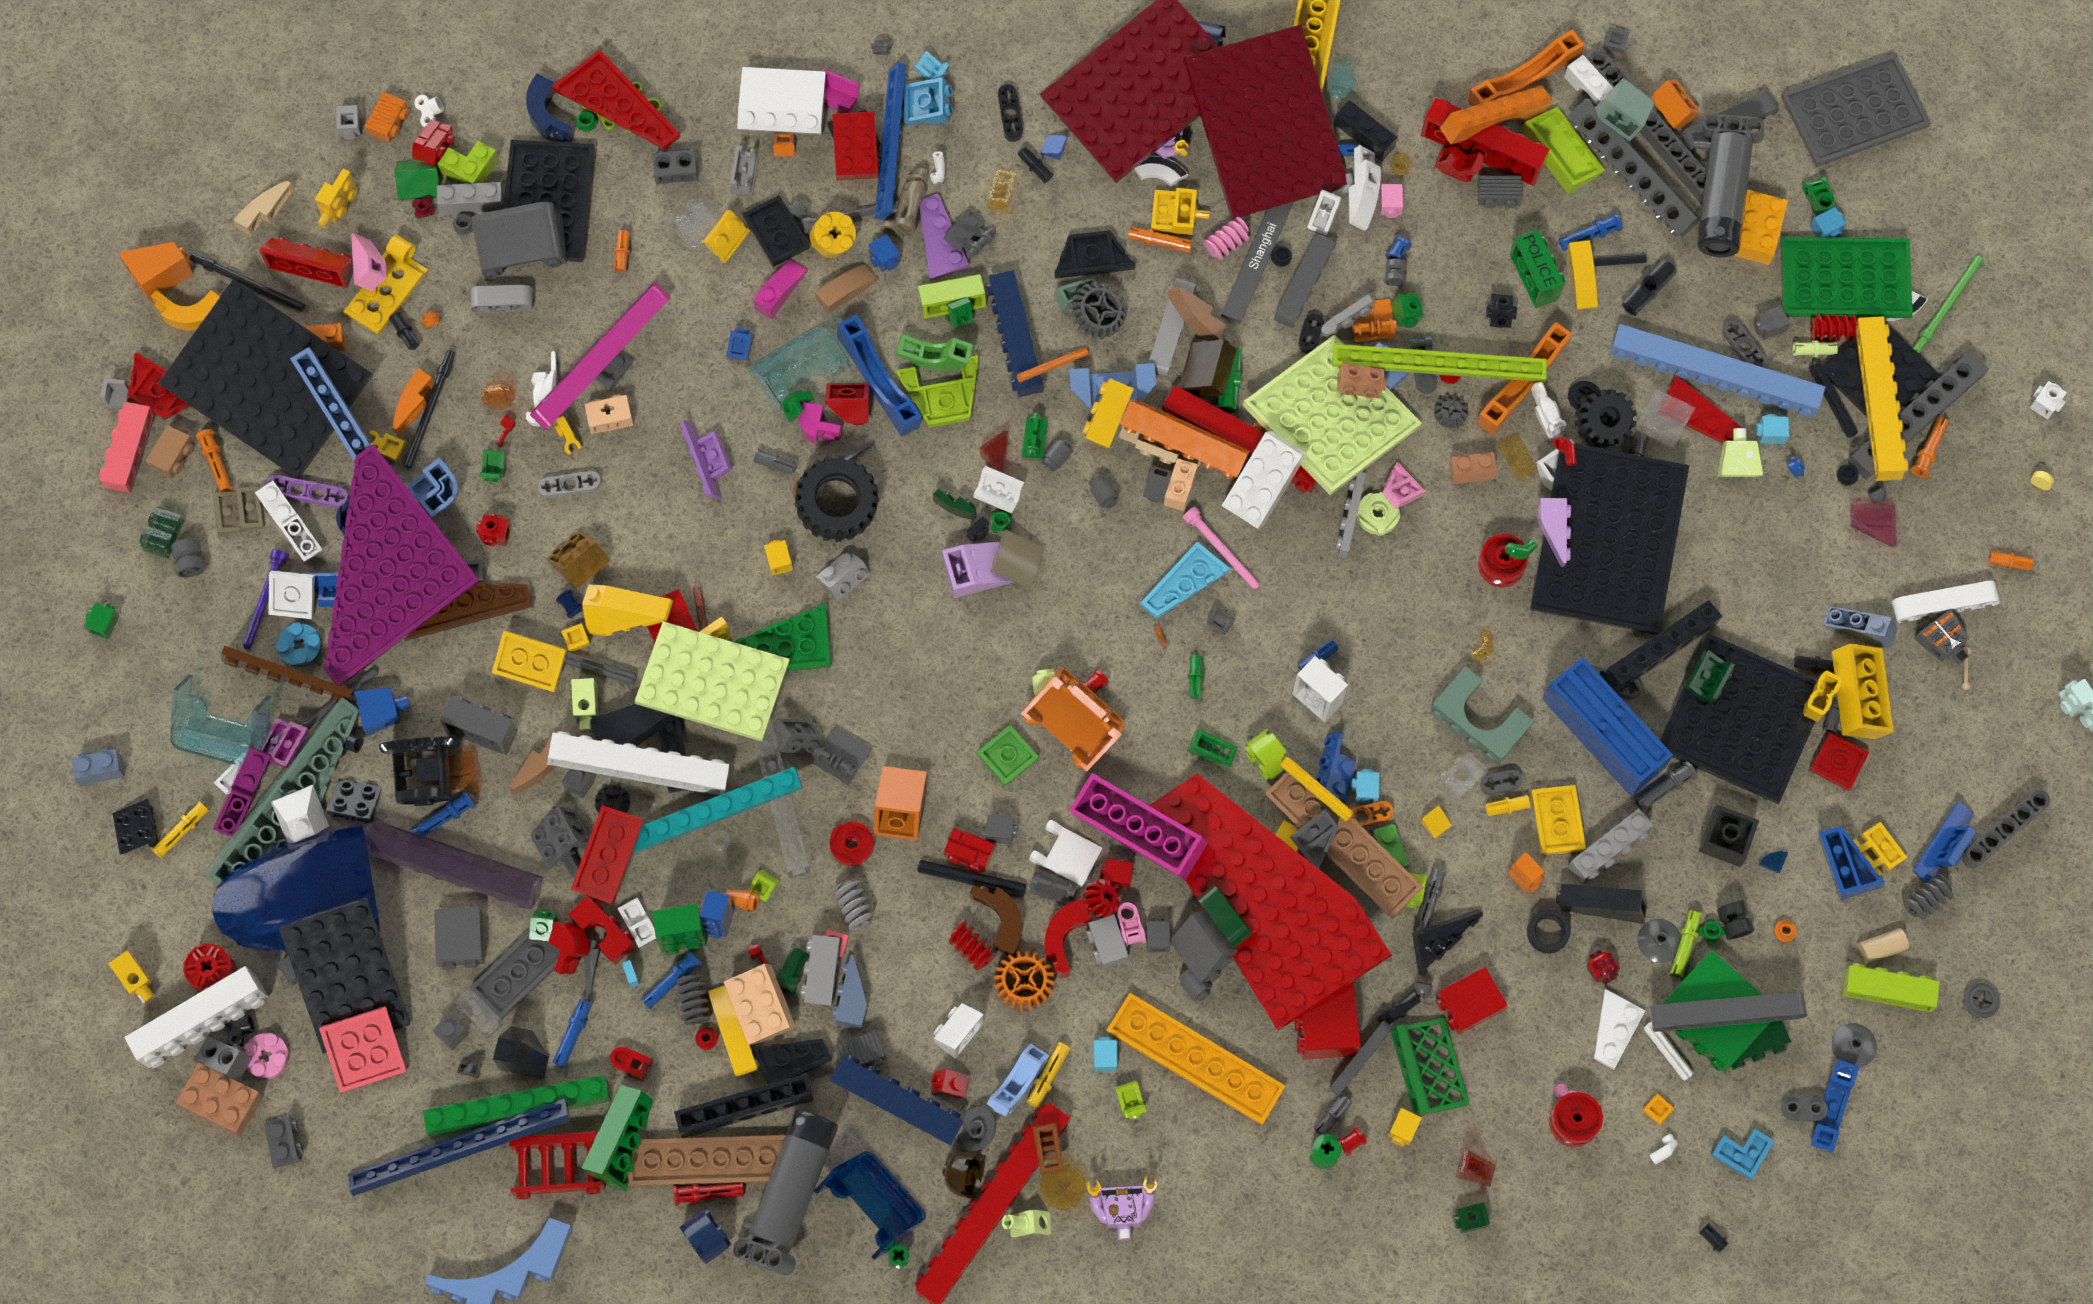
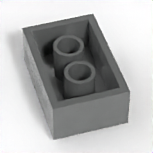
(479, 725)

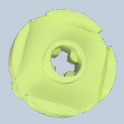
(1381, 524)

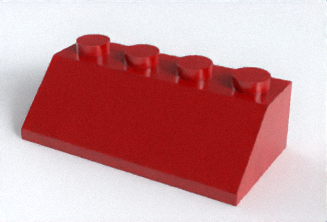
(308, 261)

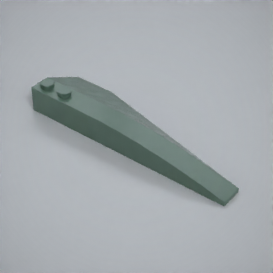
(310, 766)

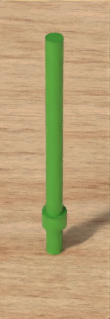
(1927, 334)

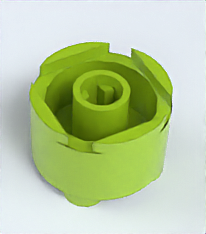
(1267, 753)

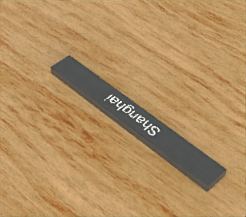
(1255, 262)

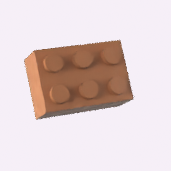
(219, 1099)

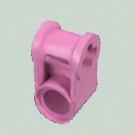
(1130, 929)

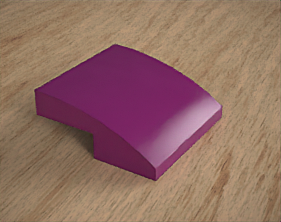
(283, 742)

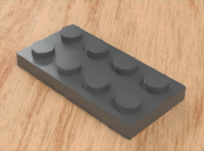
(516, 974)

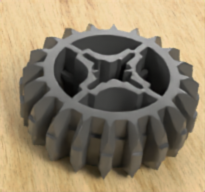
(1113, 311)

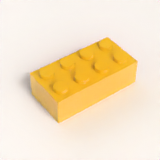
(1863, 691)

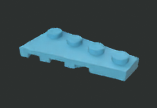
(1189, 576)

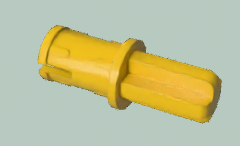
(1507, 805)

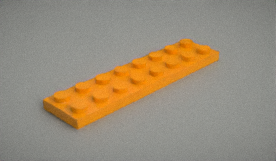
(1195, 1059)

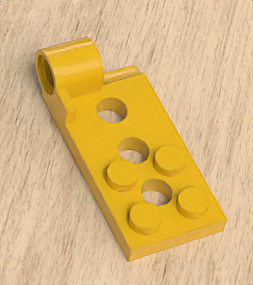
(397, 258)

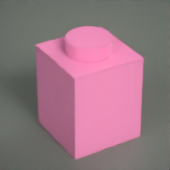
(1391, 200)

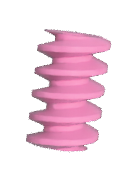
(1227, 238)

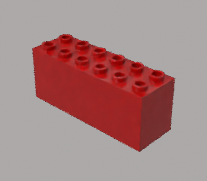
(1330, 1027)

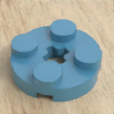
(299, 657)

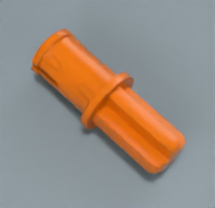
(621, 251)
(2010, 560)

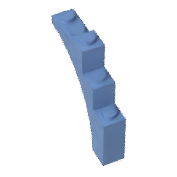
(540, 1260)

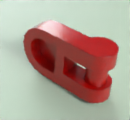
(623, 1058)

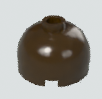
(962, 1170)

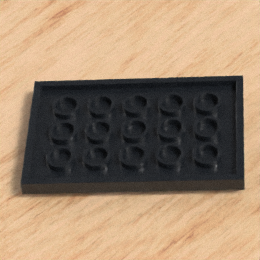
(555, 175)
(342, 966)

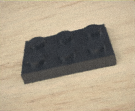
(776, 231)

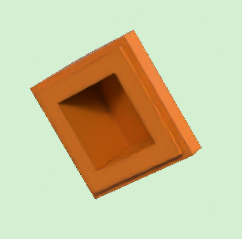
(784, 144)

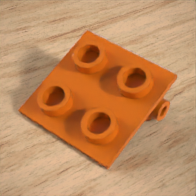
(1376, 325)

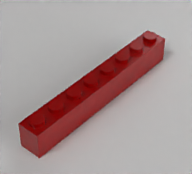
(1217, 422)

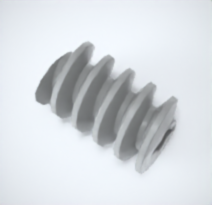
(853, 905)

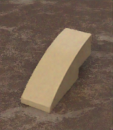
(263, 207)

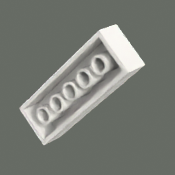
(197, 1017)

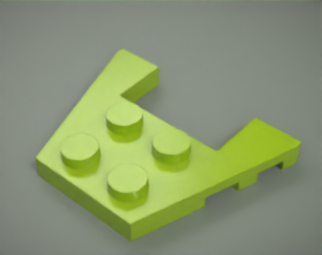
(945, 401)

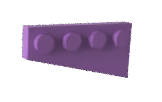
(940, 255)

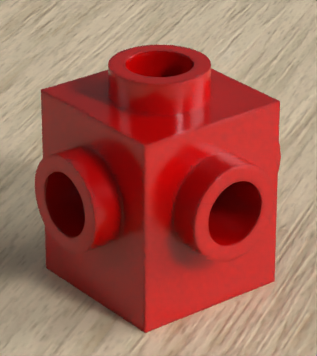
(493, 530)

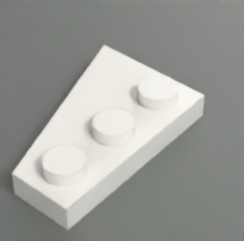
(1616, 1027)

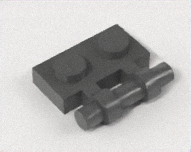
(964, 230)

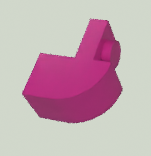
(813, 427)

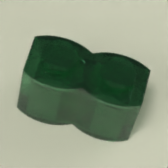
(162, 532)

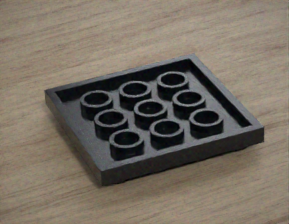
(1910, 371)

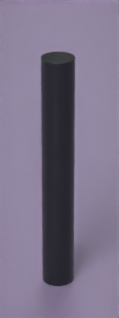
(1619, 260)

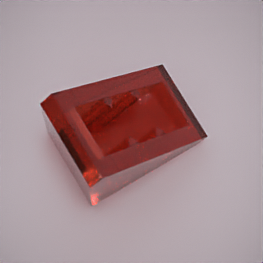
(994, 451)
(1475, 1169)

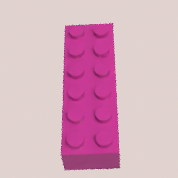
(1138, 826)

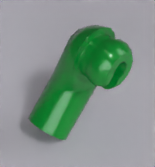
(1519, 551)

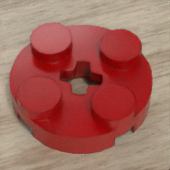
(855, 855)

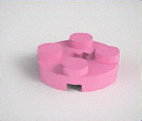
(277, 1061)

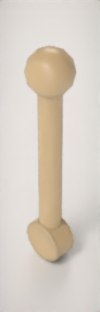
(1966, 685)

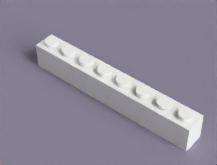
(638, 764)

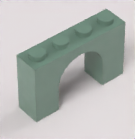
(1493, 743)

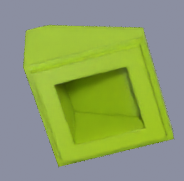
(764, 885)

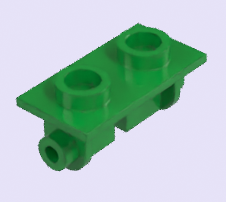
(1034, 437)

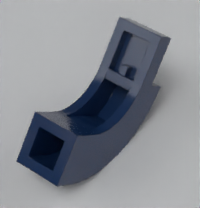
(537, 100)

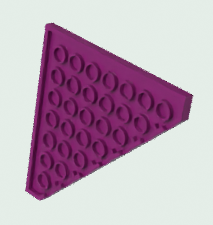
(391, 571)

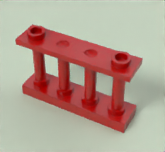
(544, 1144)

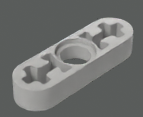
(554, 493)

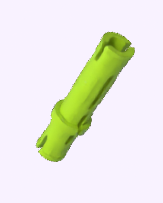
(1689, 934)

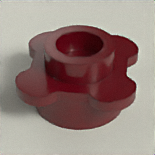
(428, 210)

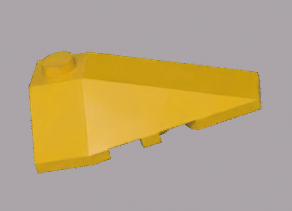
(617, 609)

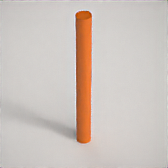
(1052, 364)

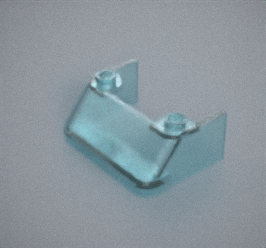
(797, 362)
(213, 736)

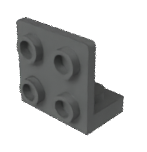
(559, 834)

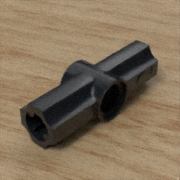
(1657, 280)

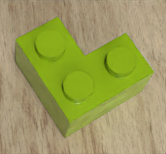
(469, 169)

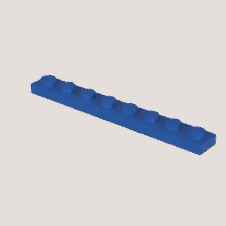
(890, 137)

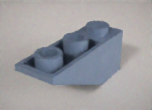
(1864, 626)
(852, 1003)

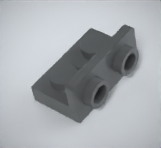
(798, 735)
(283, 1142)

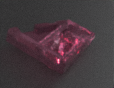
(1875, 521)

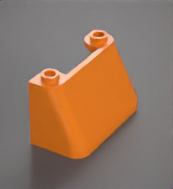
(1075, 717)

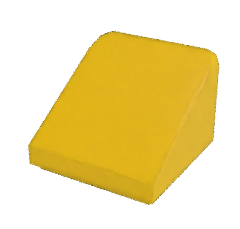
(1436, 822)

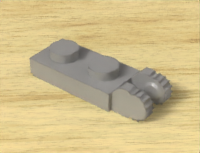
(1346, 317)

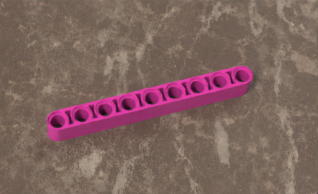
(599, 356)

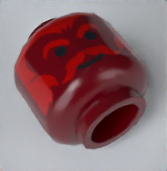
(1603, 967)

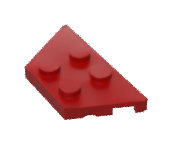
(147, 392)

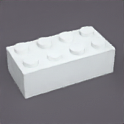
(1264, 479)

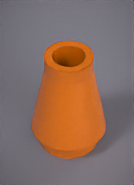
(744, 899)

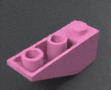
(368, 263)

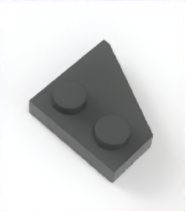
(1315, 837)

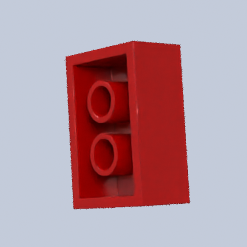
(855, 145)

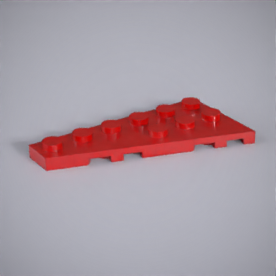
(608, 92)

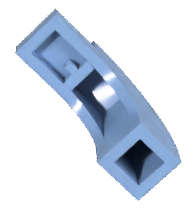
(1018, 1081)

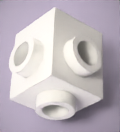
(2048, 399)

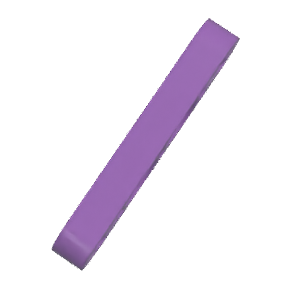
(308, 490)

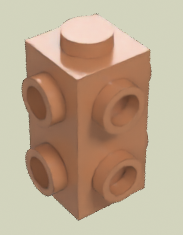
(1361, 381)

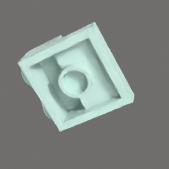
(2078, 699)

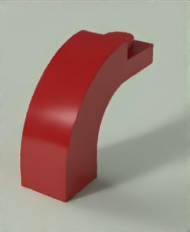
(1062, 923)

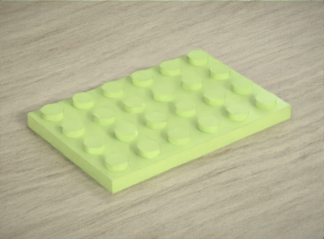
(712, 681)

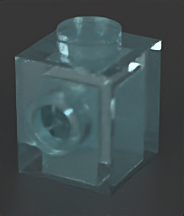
(1341, 80)

